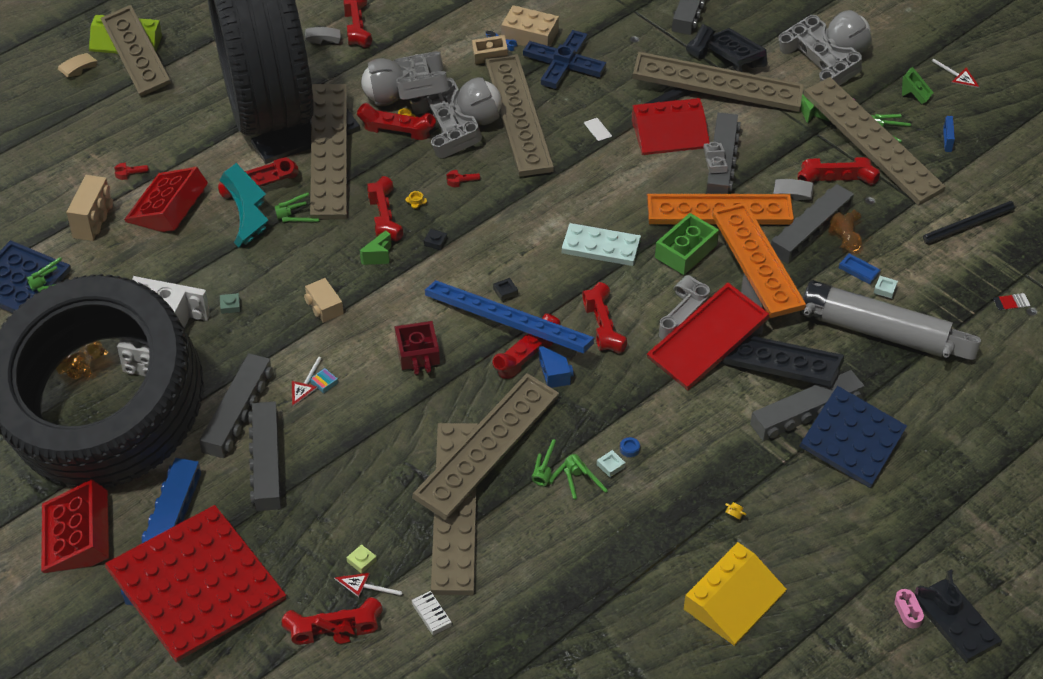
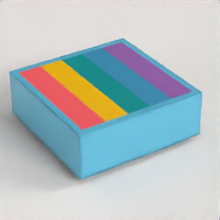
(324, 380)

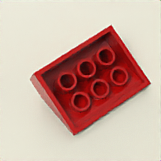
(670, 126)
(168, 199)
(75, 528)

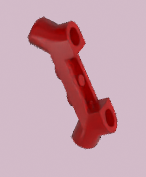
(355, 31)
(417, 126)
(860, 169)
(267, 174)
(377, 195)
(605, 336)
(510, 362)
(304, 628)

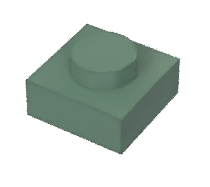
(229, 303)

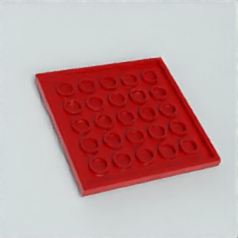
(195, 582)

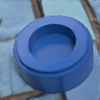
(629, 447)

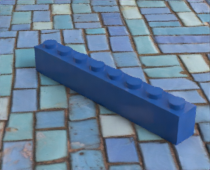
(173, 501)

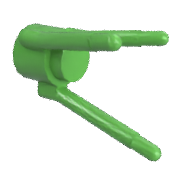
(881, 120)
(283, 210)
(37, 279)
(577, 467)
(542, 474)

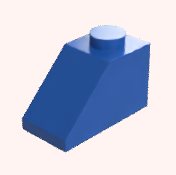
(554, 368)

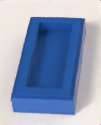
(948, 132)
(859, 268)

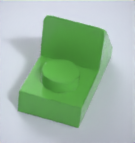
(914, 83)
(810, 110)
(377, 250)

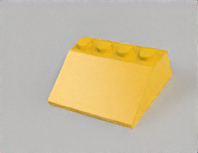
(734, 594)

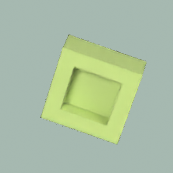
(361, 559)

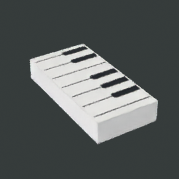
(431, 613)

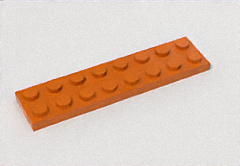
(674, 207)
(758, 260)

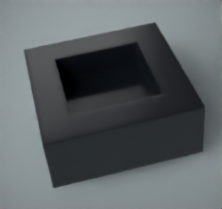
(435, 239)
(505, 289)

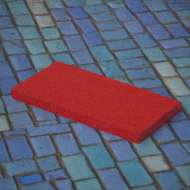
(708, 336)

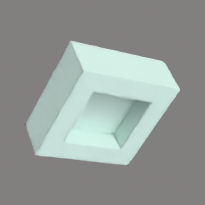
(885, 287)
(611, 463)

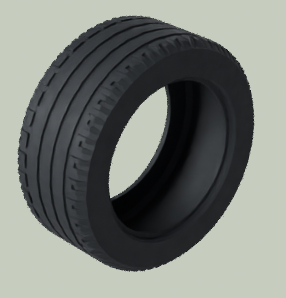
(263, 63)
(136, 435)

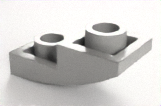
(317, 34)
(715, 157)
(796, 188)

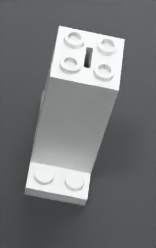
(186, 304)

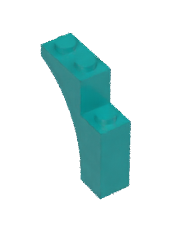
(248, 200)

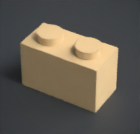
(489, 48)
(323, 300)

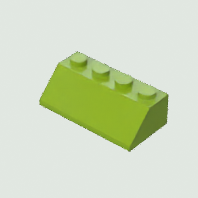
(101, 41)

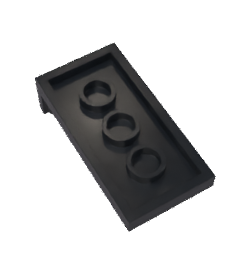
(738, 49)
(957, 619)

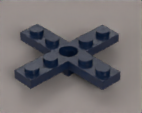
(564, 58)

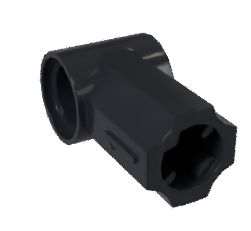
(698, 46)

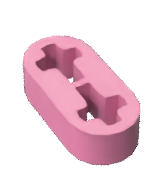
(913, 607)

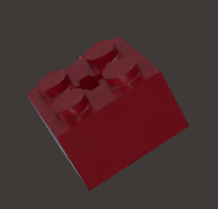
(417, 346)

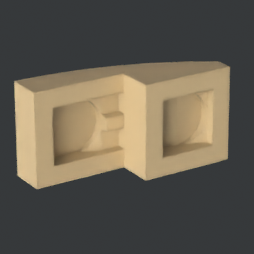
(74, 65)

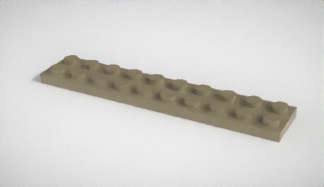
(718, 81)
(519, 116)
(874, 141)
(329, 152)
(485, 446)
(454, 538)

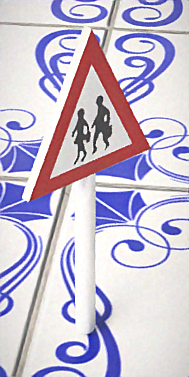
(963, 78)
(302, 390)
(357, 582)

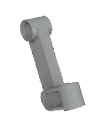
(693, 294)

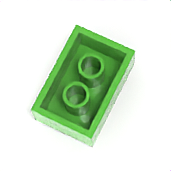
(686, 243)

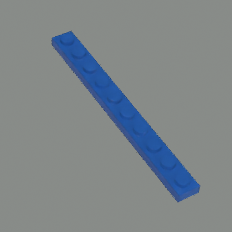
(510, 316)

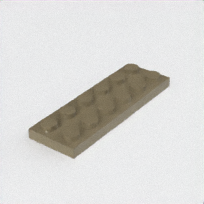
(135, 50)

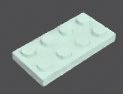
(601, 244)

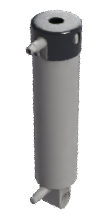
(887, 322)

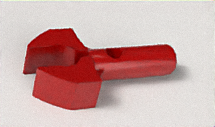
(122, 171)
(454, 178)
(336, 629)

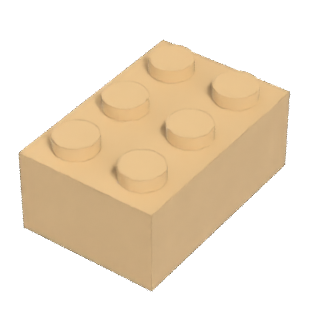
(530, 25)
(89, 207)

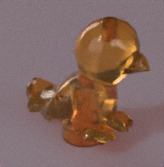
(844, 227)
(80, 361)

